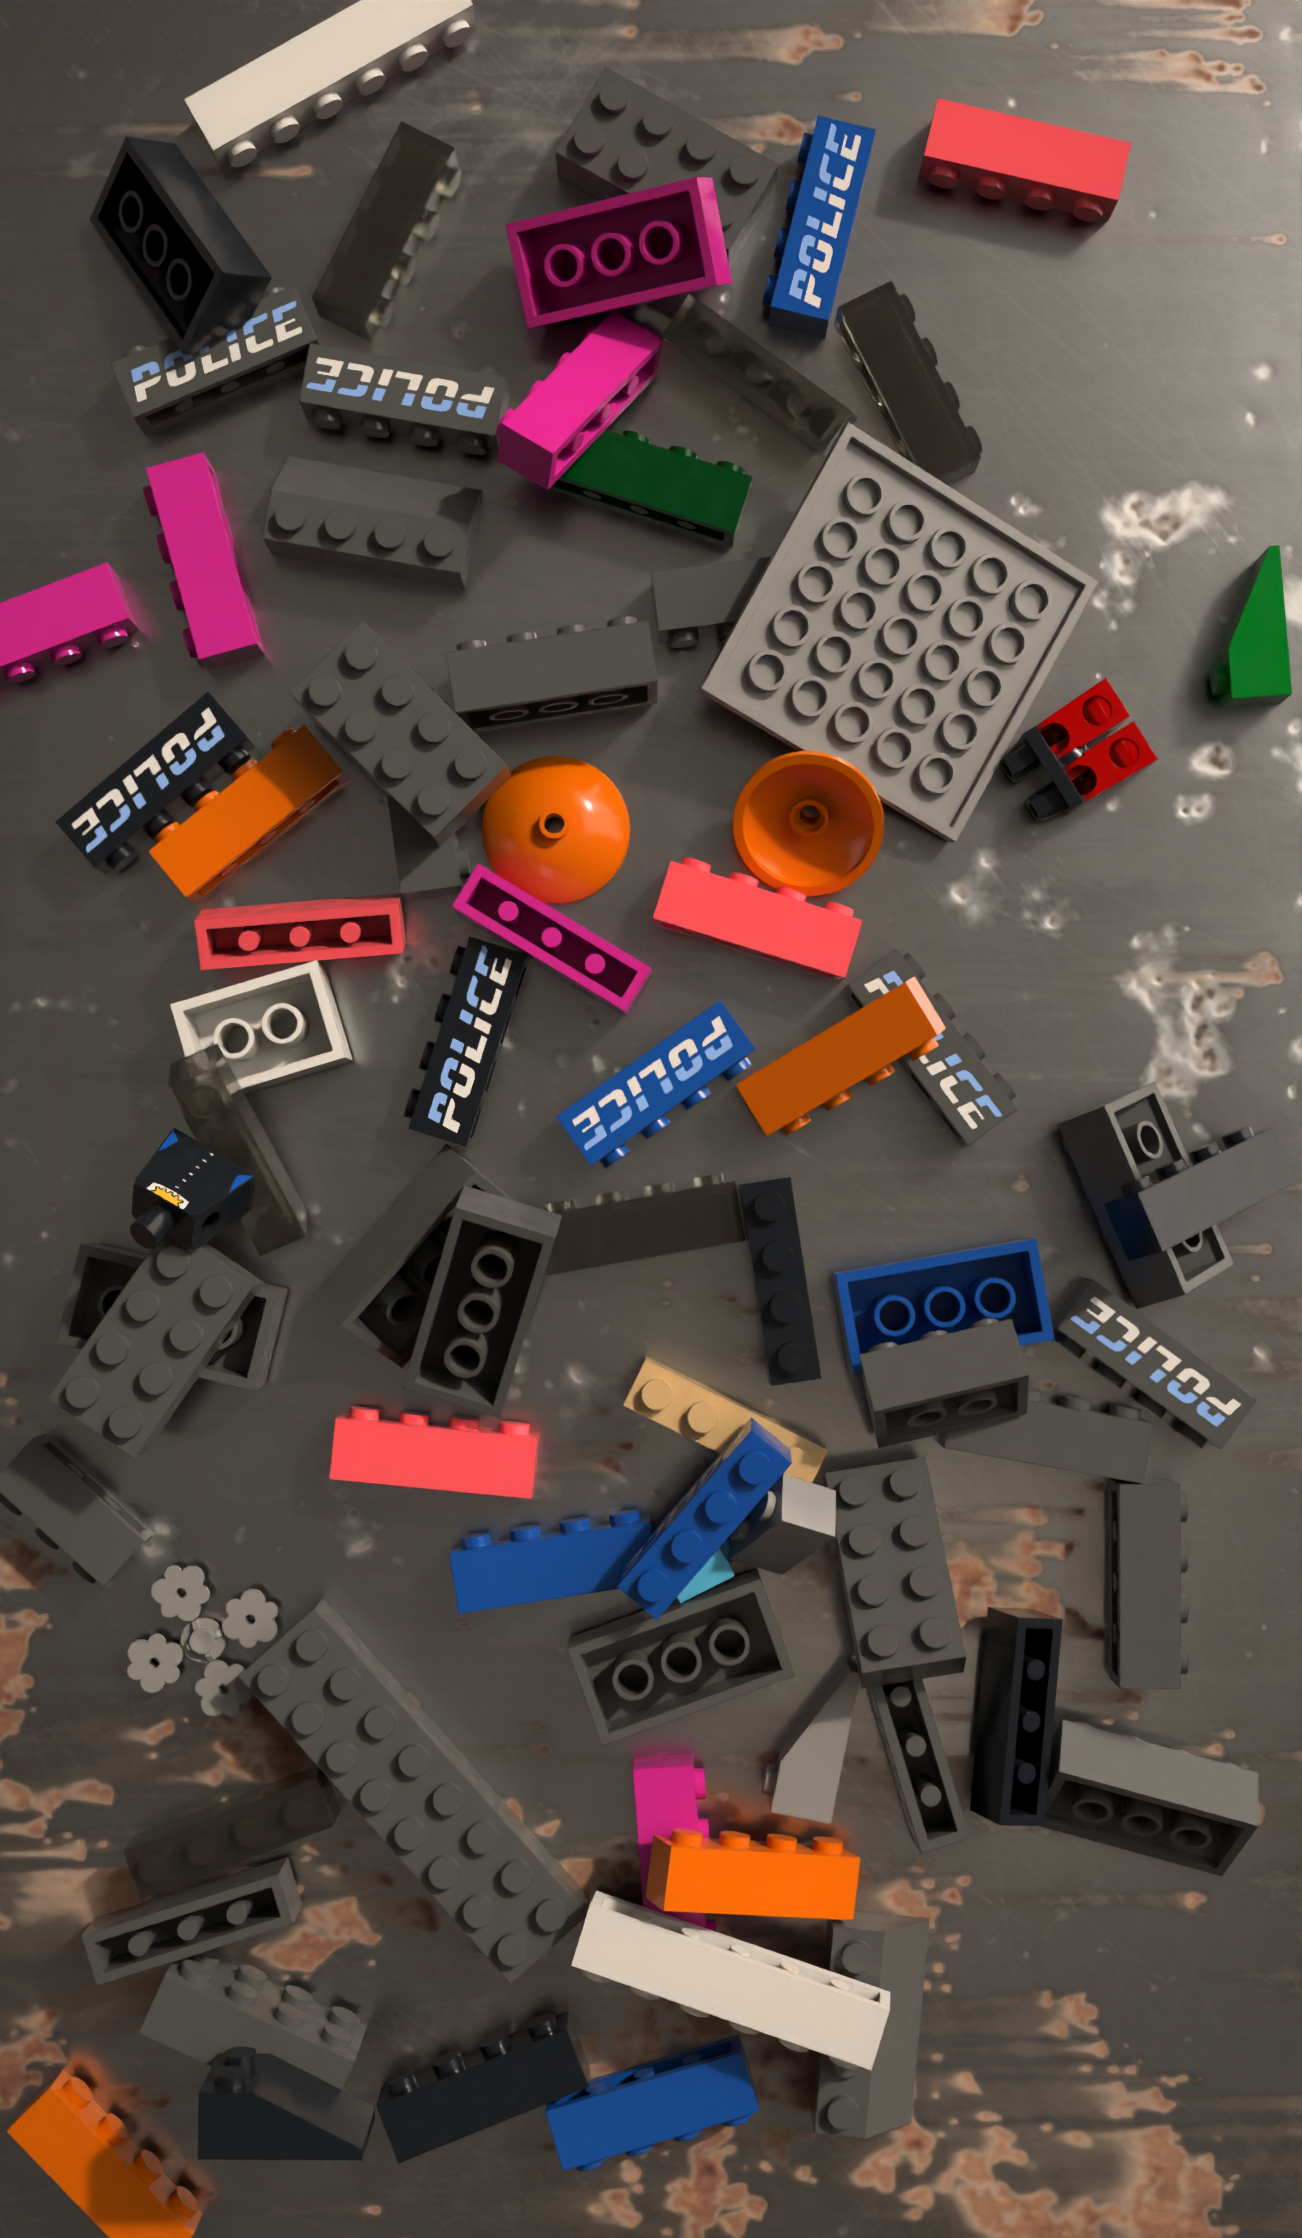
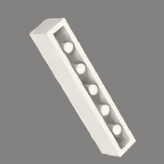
(322, 72)
(732, 1981)

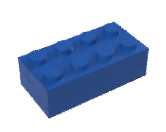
(942, 1293)

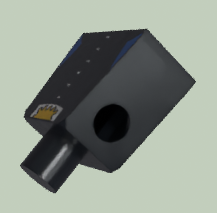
(188, 1194)

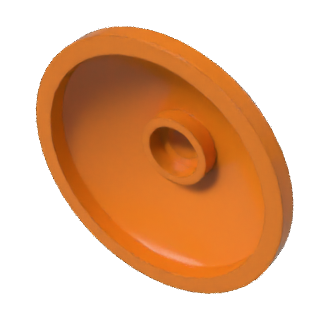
(802, 851)
(561, 864)

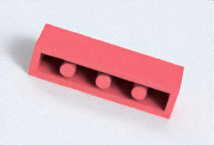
(1024, 160)
(757, 920)
(300, 931)
(434, 1454)

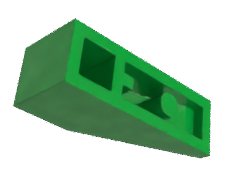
(1255, 652)

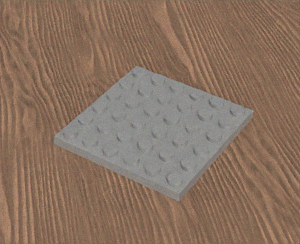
(899, 632)

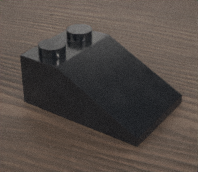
(275, 2111)

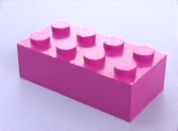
(619, 252)

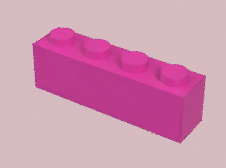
(578, 399)
(204, 562)
(62, 622)
(552, 939)
(666, 1800)

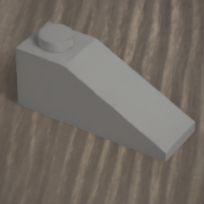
(812, 1756)

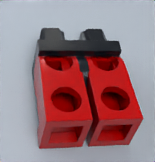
(1065, 764)

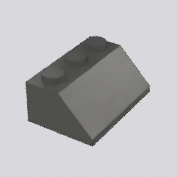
(945, 1382)

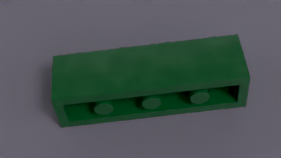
(660, 485)

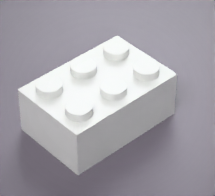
(268, 1026)

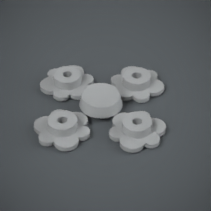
(202, 1640)

